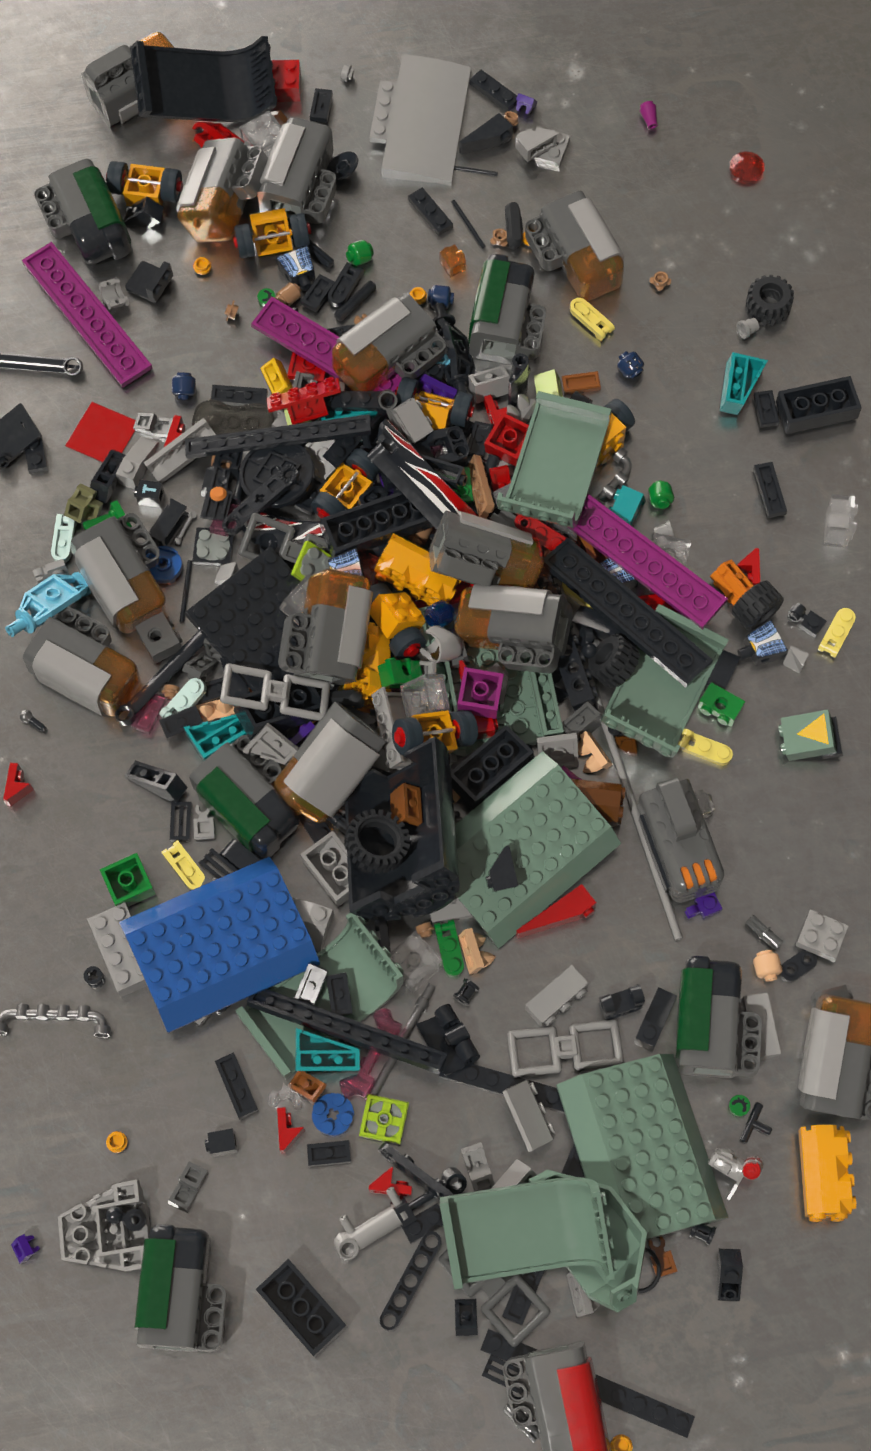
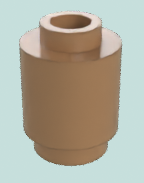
(289, 294)
(420, 538)

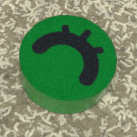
(264, 296)
(739, 1105)

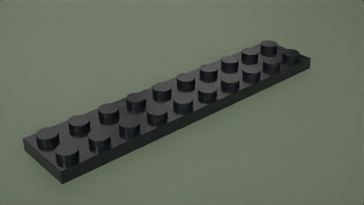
(627, 612)

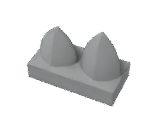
(523, 409)
(582, 1303)

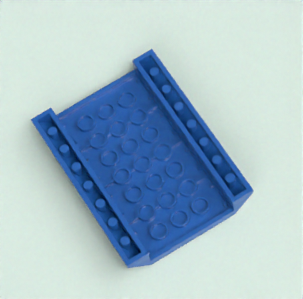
(219, 943)

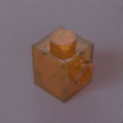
(452, 260)

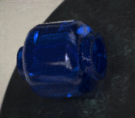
(439, 614)

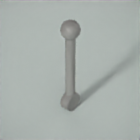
(192, 514)

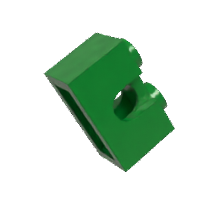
(398, 672)
(717, 695)

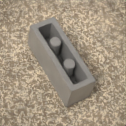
(557, 996)
(769, 1041)

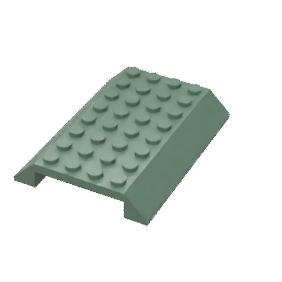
(529, 701)
(551, 839)
(644, 1142)

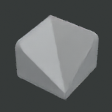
(795, 659)

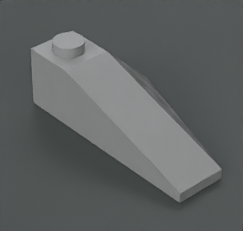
(316, 920)

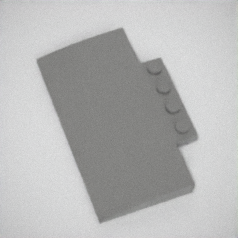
(421, 119)

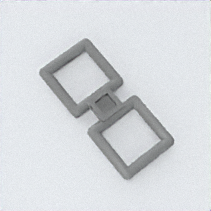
(274, 691)
(564, 1048)

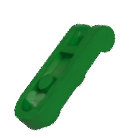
(449, 949)

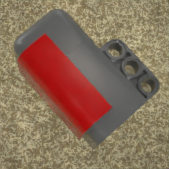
(559, 1398)

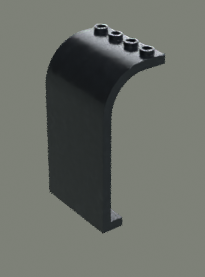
(204, 82)

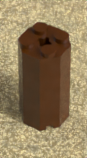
(605, 798)

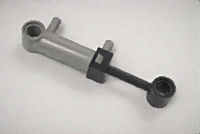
(391, 1218)

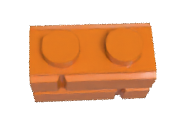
(731, 581)

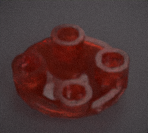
(746, 166)

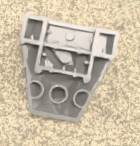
(92, 1240)

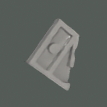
(271, 745)

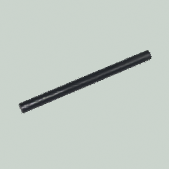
(478, 171)
(468, 224)
(185, 591)

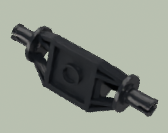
(458, 347)

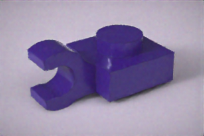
(705, 905)

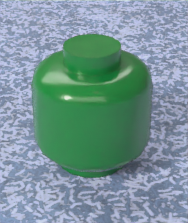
(359, 252)
(661, 494)

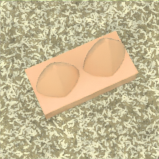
(214, 710)
(598, 758)
(470, 944)

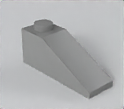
(132, 466)

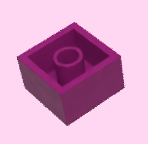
(480, 692)

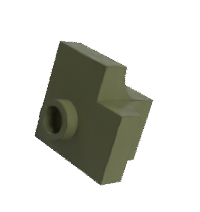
(83, 504)

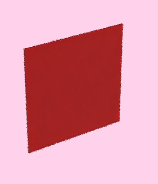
(101, 432)

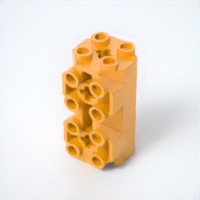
(409, 567)
(368, 677)
(825, 1172)

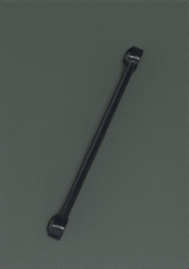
(39, 363)
(151, 688)

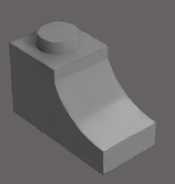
(533, 143)

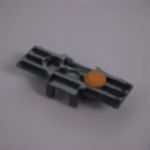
(215, 484)

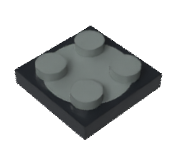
(212, 548)

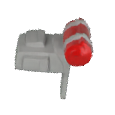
(736, 1167)

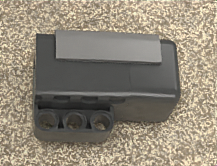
(298, 171)

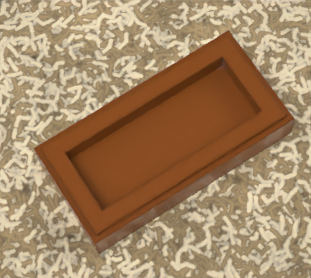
(581, 382)

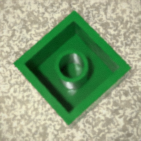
(127, 881)

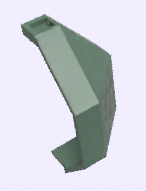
(629, 1250)

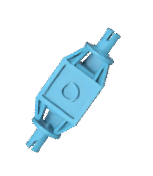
(47, 600)

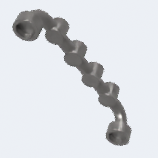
(620, 478)
(62, 1013)

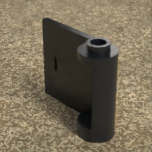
(13, 435)

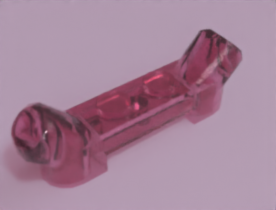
(362, 1082)

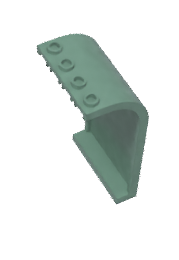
(557, 460)
(652, 702)
(371, 982)
(527, 1229)

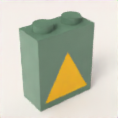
(807, 735)

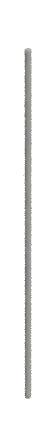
(629, 793)

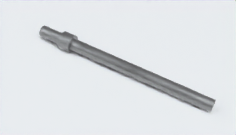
(421, 1004)

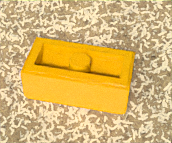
(276, 376)

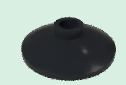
(343, 165)

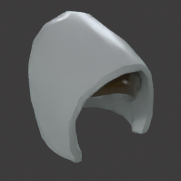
(444, 647)

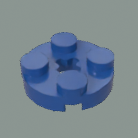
(174, 563)
(328, 1125)

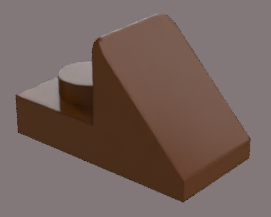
(307, 1086)

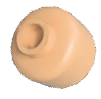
(767, 965)

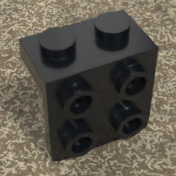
(149, 280)

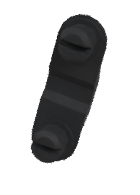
(514, 225)
(346, 698)

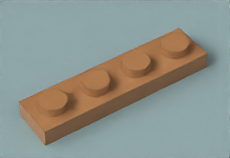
(480, 487)

